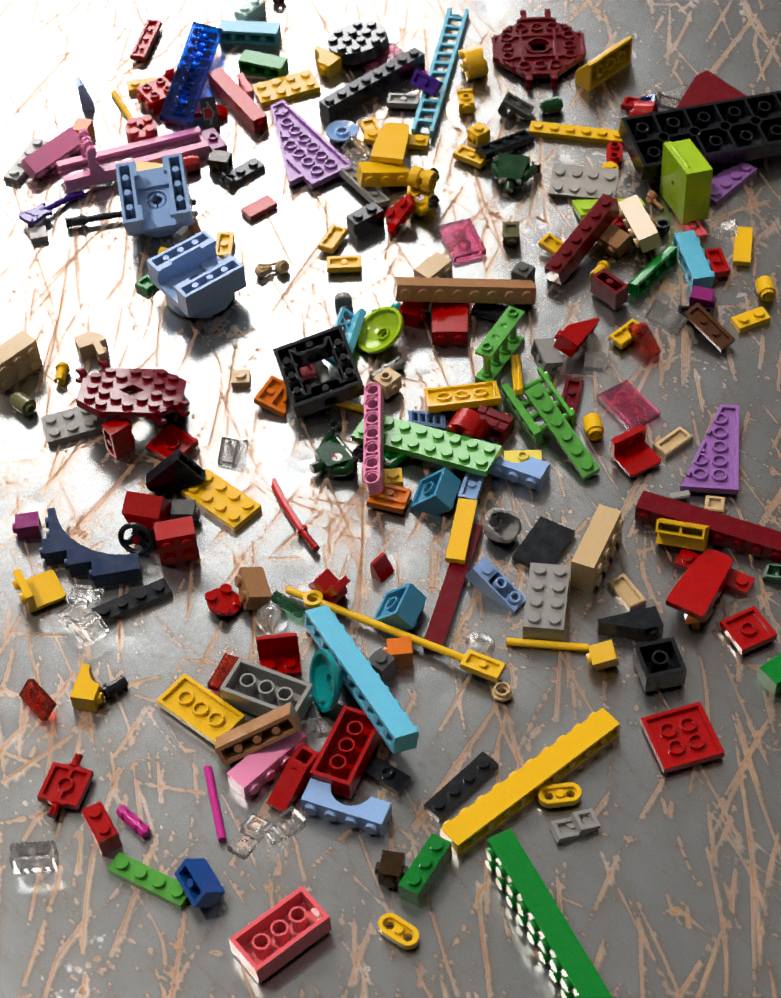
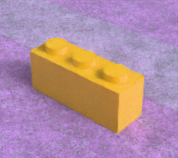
(382, 174)

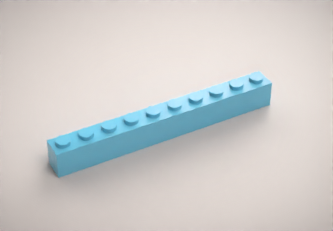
(362, 680)

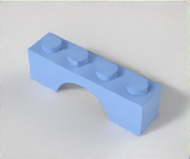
(529, 473)
(370, 816)

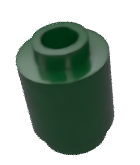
(551, 105)

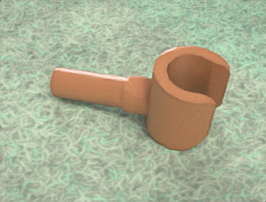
(651, 198)

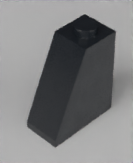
(174, 474)

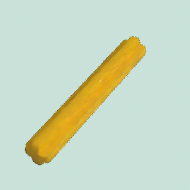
(517, 376)

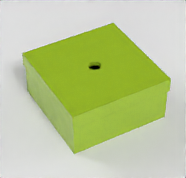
(685, 180)

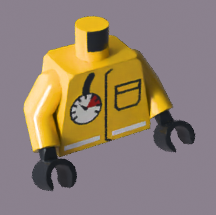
(424, 201)

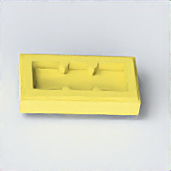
(522, 455)

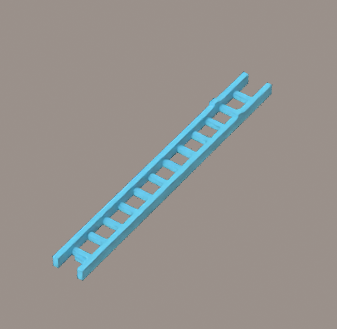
(447, 74)

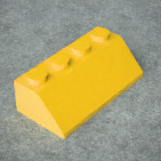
(605, 65)

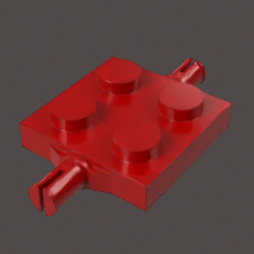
(65, 785)

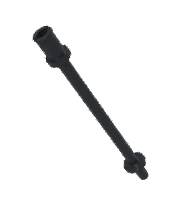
(82, 220)

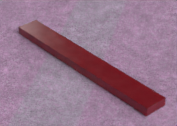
(451, 593)

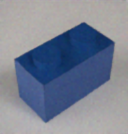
(199, 882)

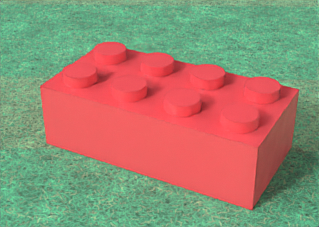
(280, 934)

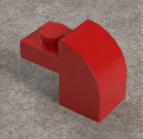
(330, 587)

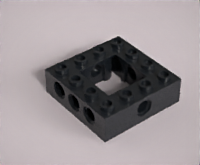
(309, 351)

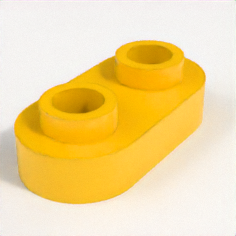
(559, 795)
(401, 930)

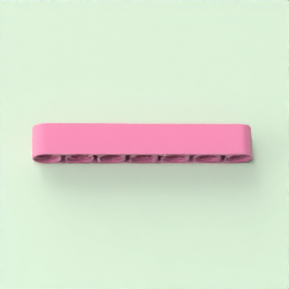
(373, 439)

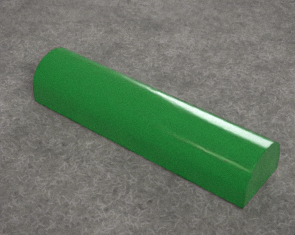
(652, 272)

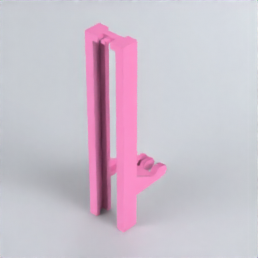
(93, 159)

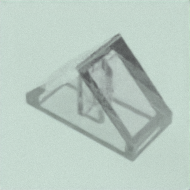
(671, 97)
(231, 450)

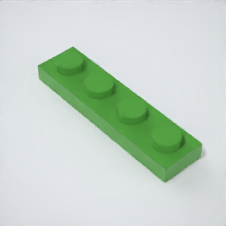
(148, 880)

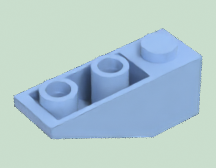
(495, 585)

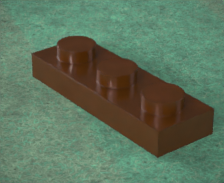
(709, 327)

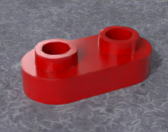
(614, 153)

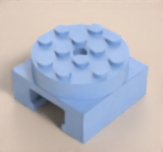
(145, 188)
(195, 277)

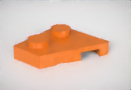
(273, 396)

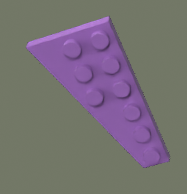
(717, 459)

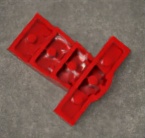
(704, 581)

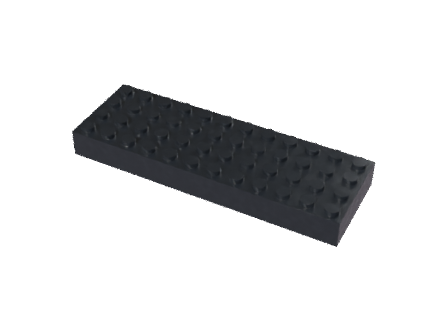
(720, 130)

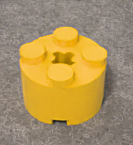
(473, 62)

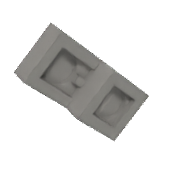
(574, 827)

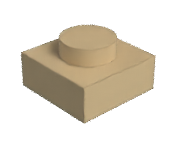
(240, 378)

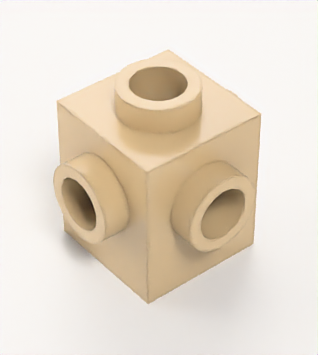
(389, 381)

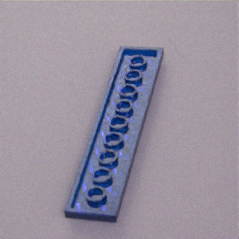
(191, 74)

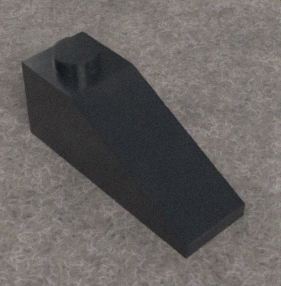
(633, 625)

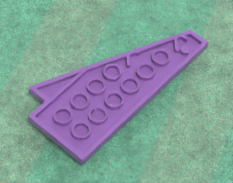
(304, 150)

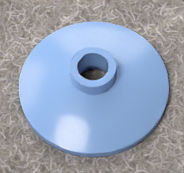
(341, 130)

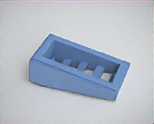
(419, 416)

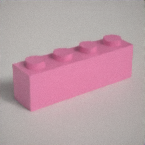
(55, 150)
(263, 765)

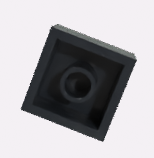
(659, 664)

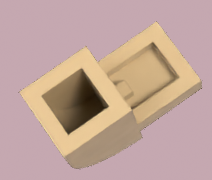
(92, 345)

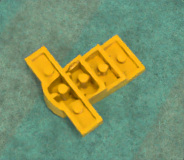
(393, 142)

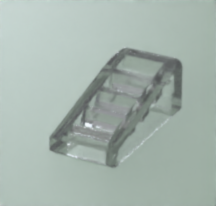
(289, 814)

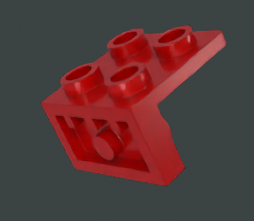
(280, 653)

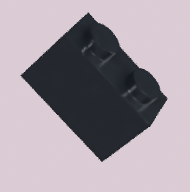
(365, 220)

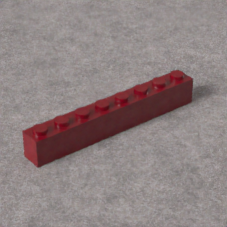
(723, 530)

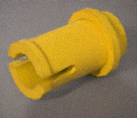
(600, 265)
(61, 372)

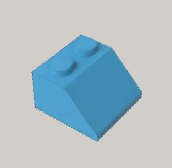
(436, 493)
(401, 607)

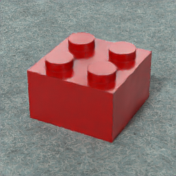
(176, 540)

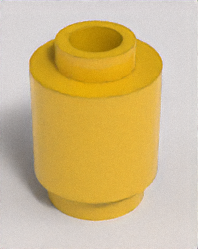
(765, 288)
(593, 426)

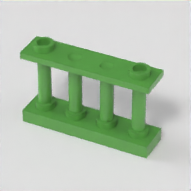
(500, 345)
(528, 419)

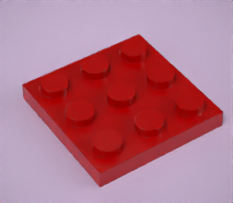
(682, 737)

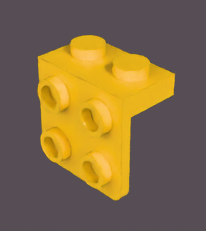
(38, 590)

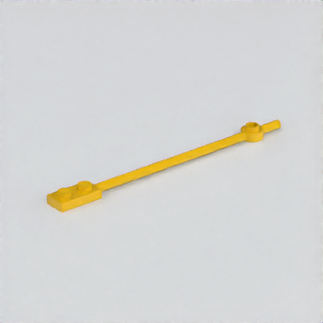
(471, 662)

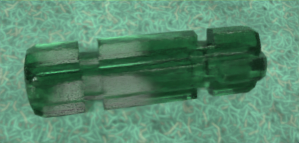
(288, 604)

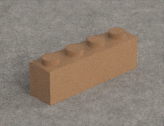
(257, 733)

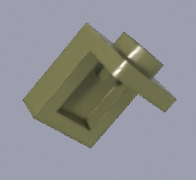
(511, 232)

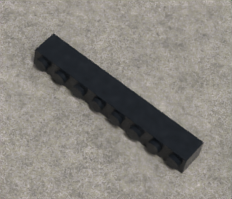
(371, 84)

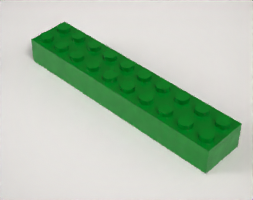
(542, 919)

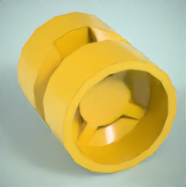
(422, 179)

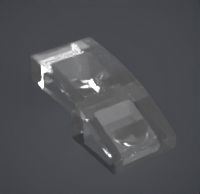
(248, 837)

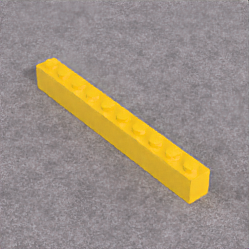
(523, 785)

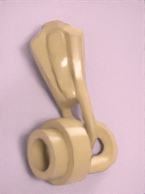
(281, 266)

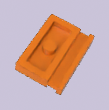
(390, 499)

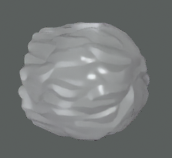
(501, 525)

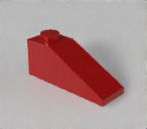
(574, 336)

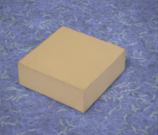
(714, 503)

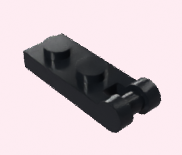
(242, 172)

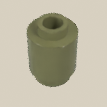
(23, 403)

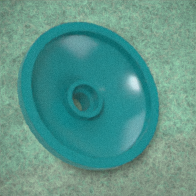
(326, 680)

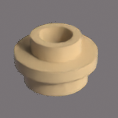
(502, 687)

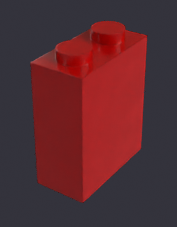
(449, 323)

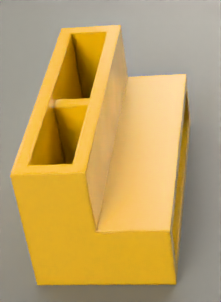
(682, 534)

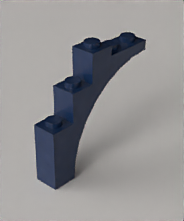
(79, 560)

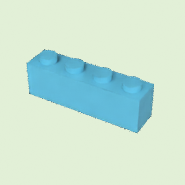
(250, 32)
(693, 260)

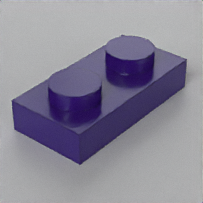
(426, 82)

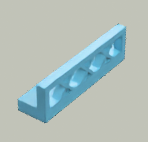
(351, 328)

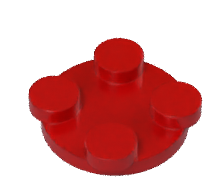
(223, 601)

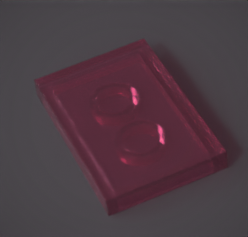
(461, 239)
(628, 405)

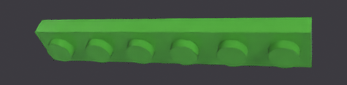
(562, 431)

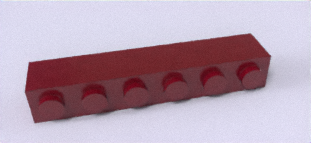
(582, 239)

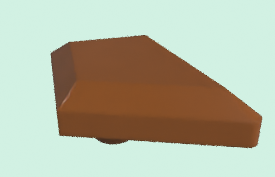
(696, 622)

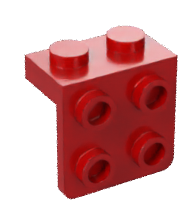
(633, 452)

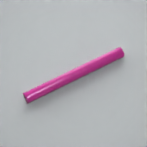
(214, 801)

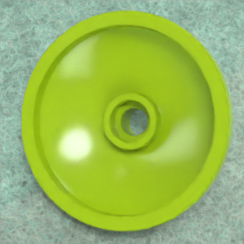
(380, 330)

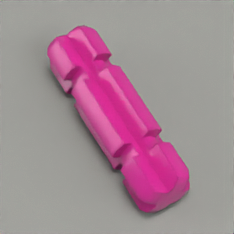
(133, 821)

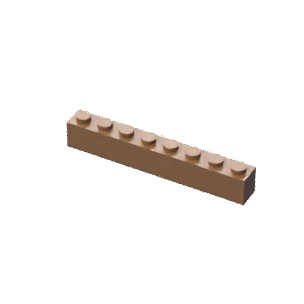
(464, 290)

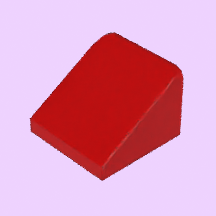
(381, 568)

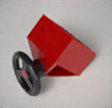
(141, 512)

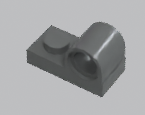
(513, 104)

